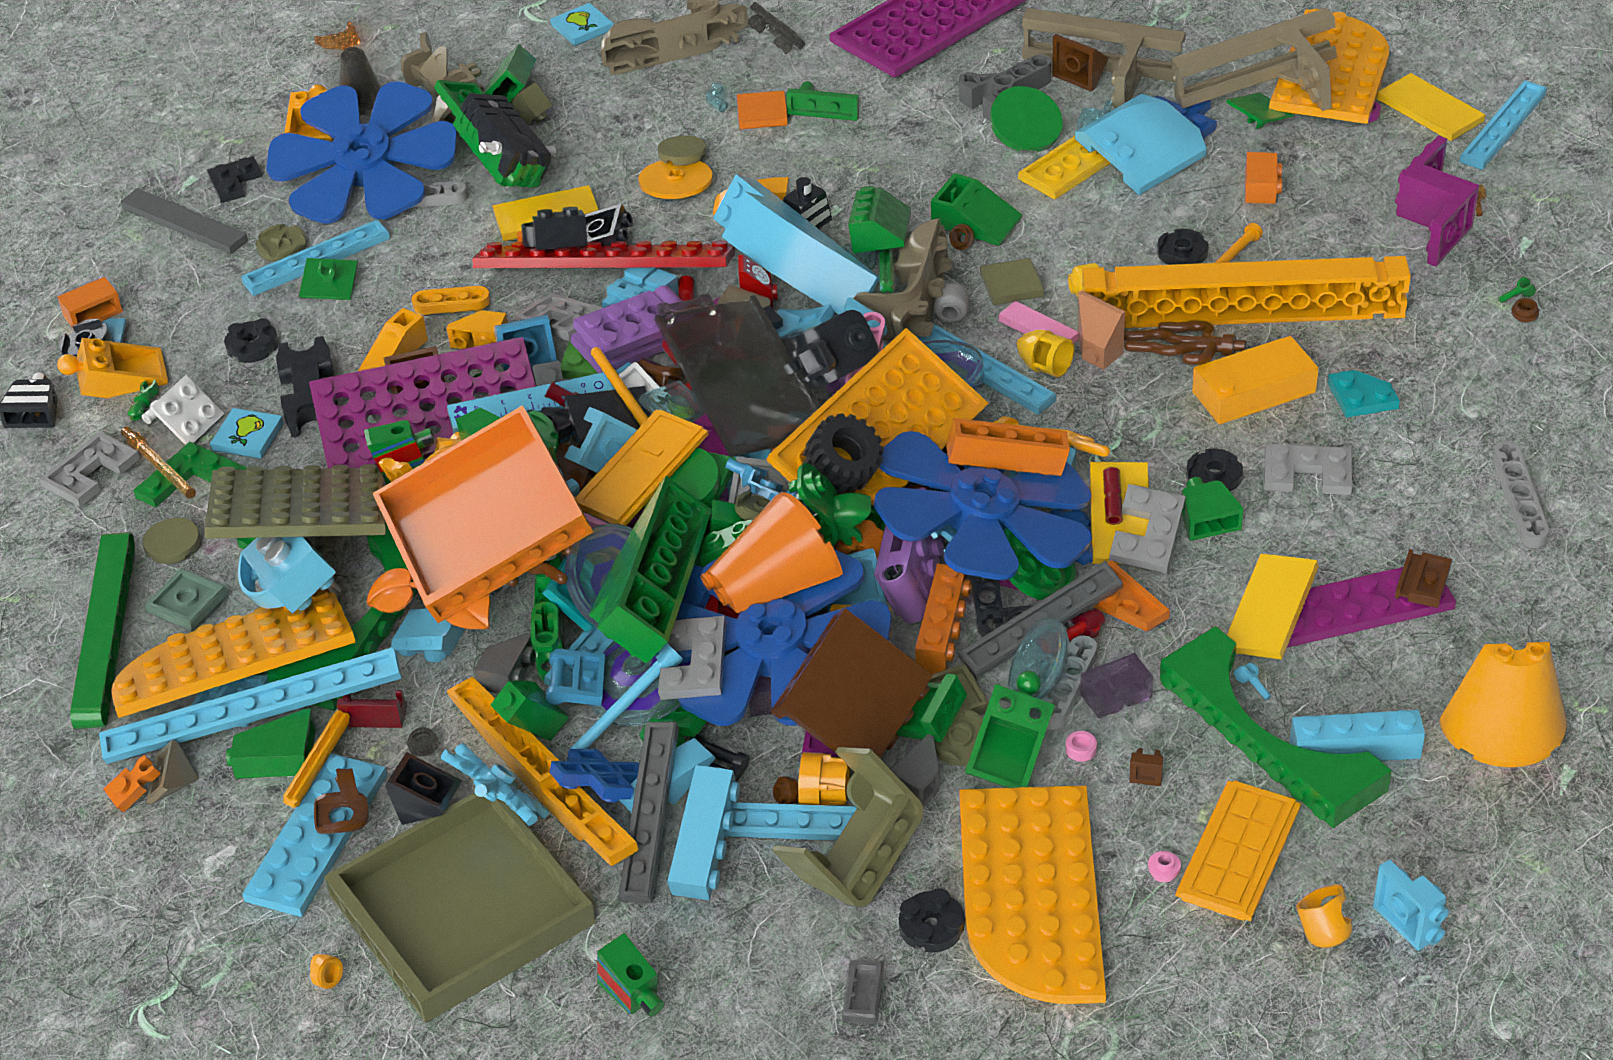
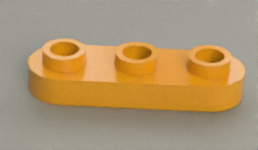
(450, 300)

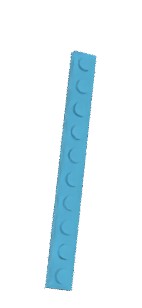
(250, 705)

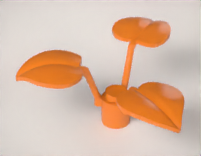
(394, 592)

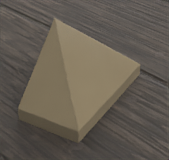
(175, 772)

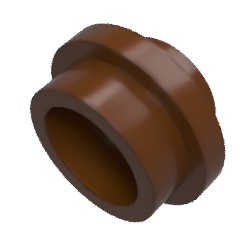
(955, 234)
(1525, 310)
(786, 790)

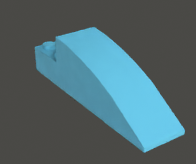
(790, 245)

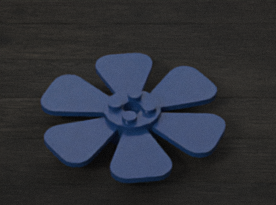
(361, 152)
(979, 507)
(775, 641)

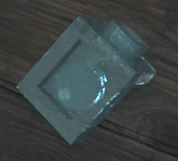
(1091, 114)

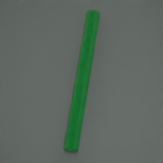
(886, 269)

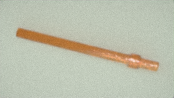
(138, 442)

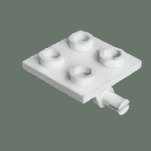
(185, 410)

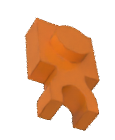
(129, 785)

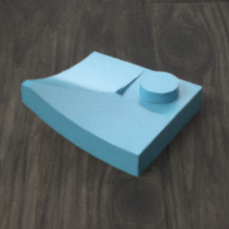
(803, 319)

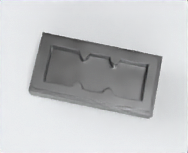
(863, 992)

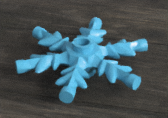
(495, 783)

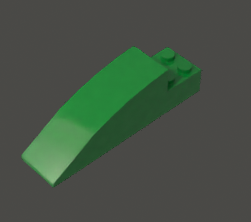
(652, 572)

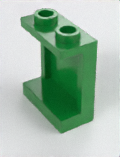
(936, 710)

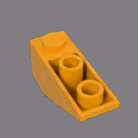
(399, 335)

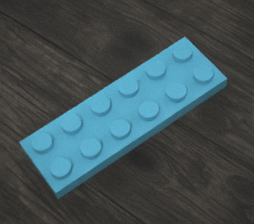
(300, 854)

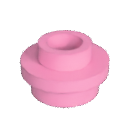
(1165, 872)

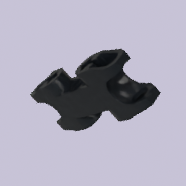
(299, 369)

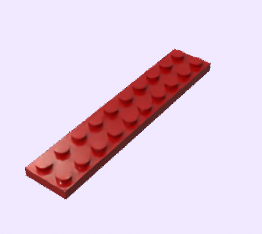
(614, 256)

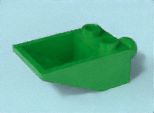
(1010, 737)

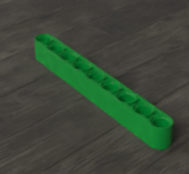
(103, 631)

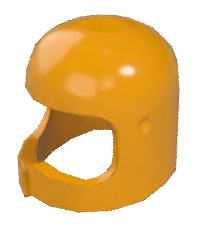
(1325, 924)

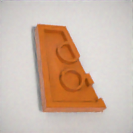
(1133, 603)

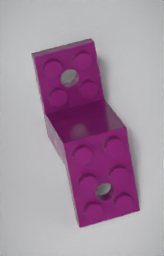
(1436, 200)

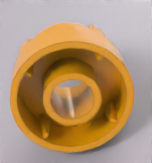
(822, 780)

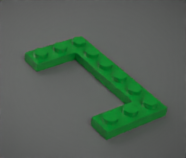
(186, 462)

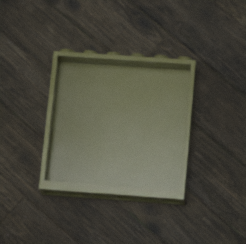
(460, 902)

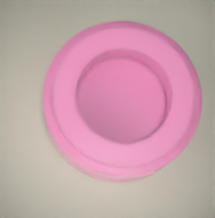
(1081, 746)

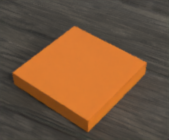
(761, 109)

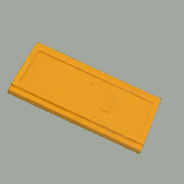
(639, 467)
(1238, 850)

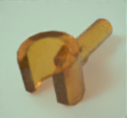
(1481, 195)

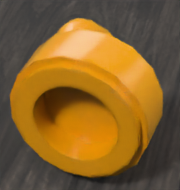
(325, 970)

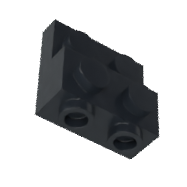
(608, 225)

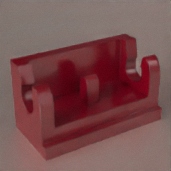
(374, 712)

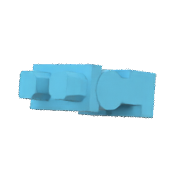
(637, 282)

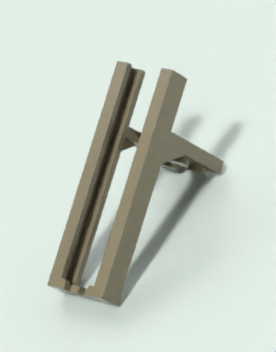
(1304, 66)
(1126, 68)

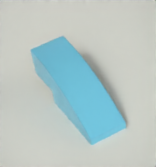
(685, 759)

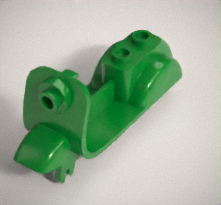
(833, 512)

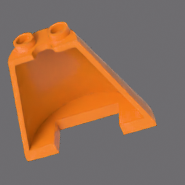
(773, 557)

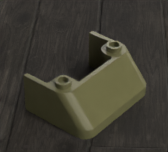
(871, 839)

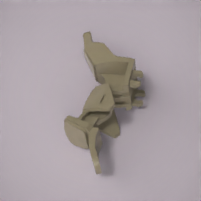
(427, 68)

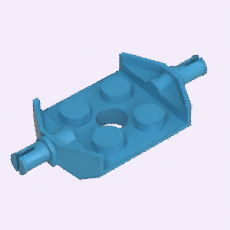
(756, 480)

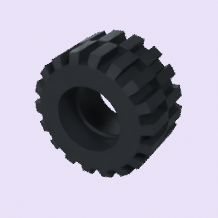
(856, 440)

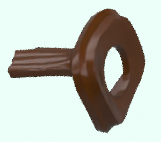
(660, 373)
(347, 797)

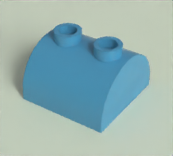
(536, 337)

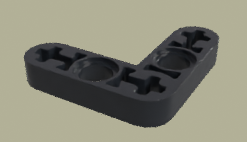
(991, 610)

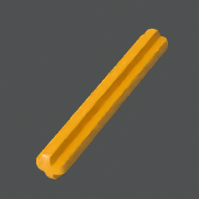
(316, 759)

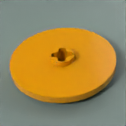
(675, 181)

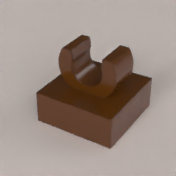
(1146, 768)

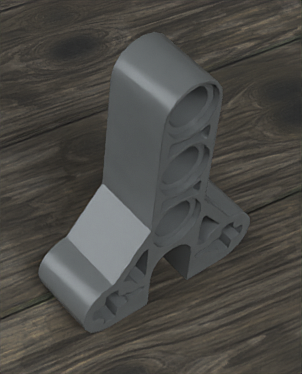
(984, 88)

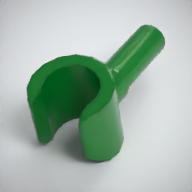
(1520, 289)

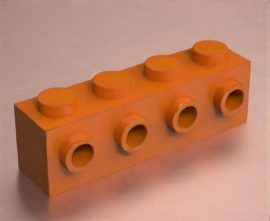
(1007, 447)
(942, 619)

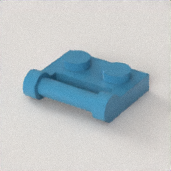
(586, 677)

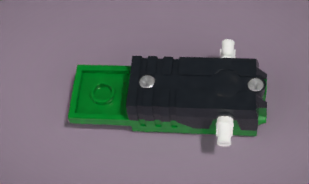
(496, 134)

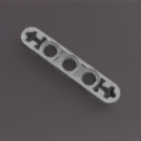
(1519, 503)

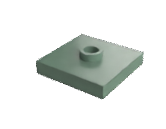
(186, 599)

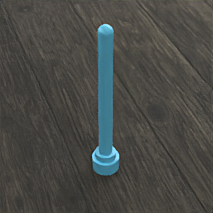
(666, 658)

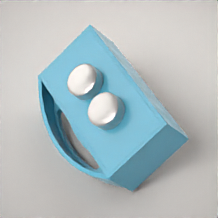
(286, 571)

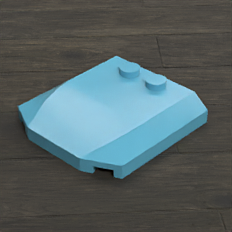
(1144, 141)

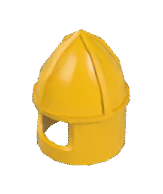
(1046, 352)

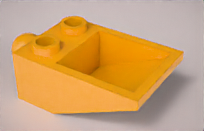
(294, 120)
(113, 368)

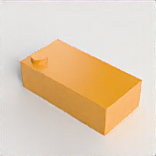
(1254, 379)

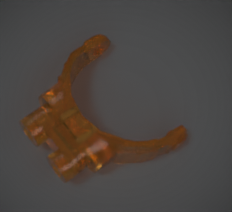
(339, 40)

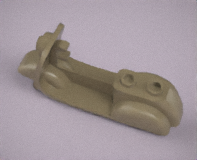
(642, 43)
(922, 267)

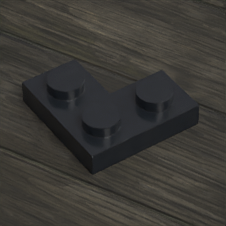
(227, 178)

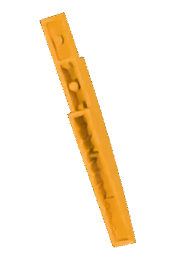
(532, 764)

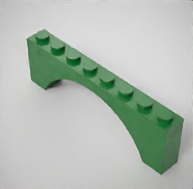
(367, 632)
(1325, 782)

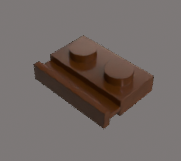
(1423, 578)

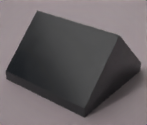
(420, 789)

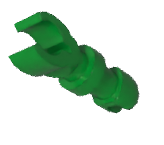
(143, 400)

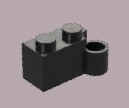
(555, 229)

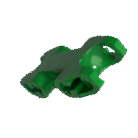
(546, 621)

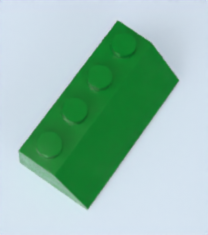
(877, 220)

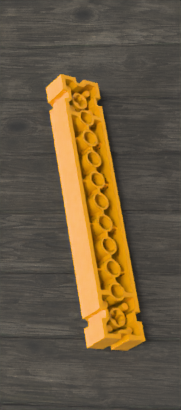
(1254, 291)

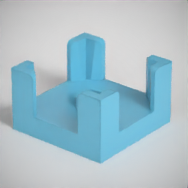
(602, 441)

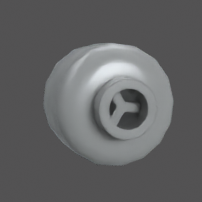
(953, 304)

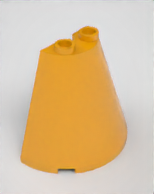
(1508, 707)

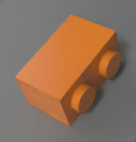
(1262, 177)
(90, 301)

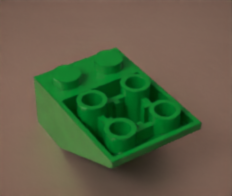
(973, 204)

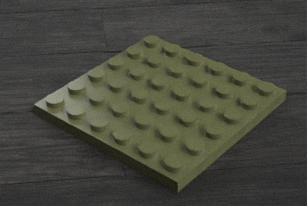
(294, 502)

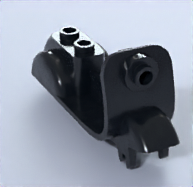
(830, 348)

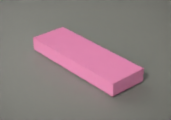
(1027, 320)

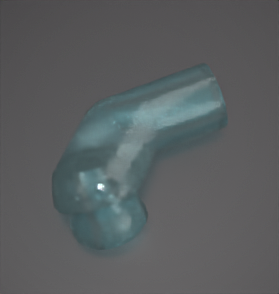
(714, 97)

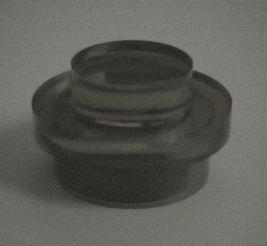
(422, 741)

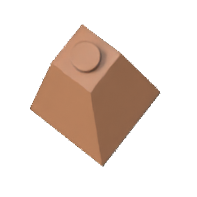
(1099, 330)

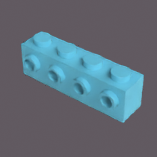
(1383, 734)
(703, 833)

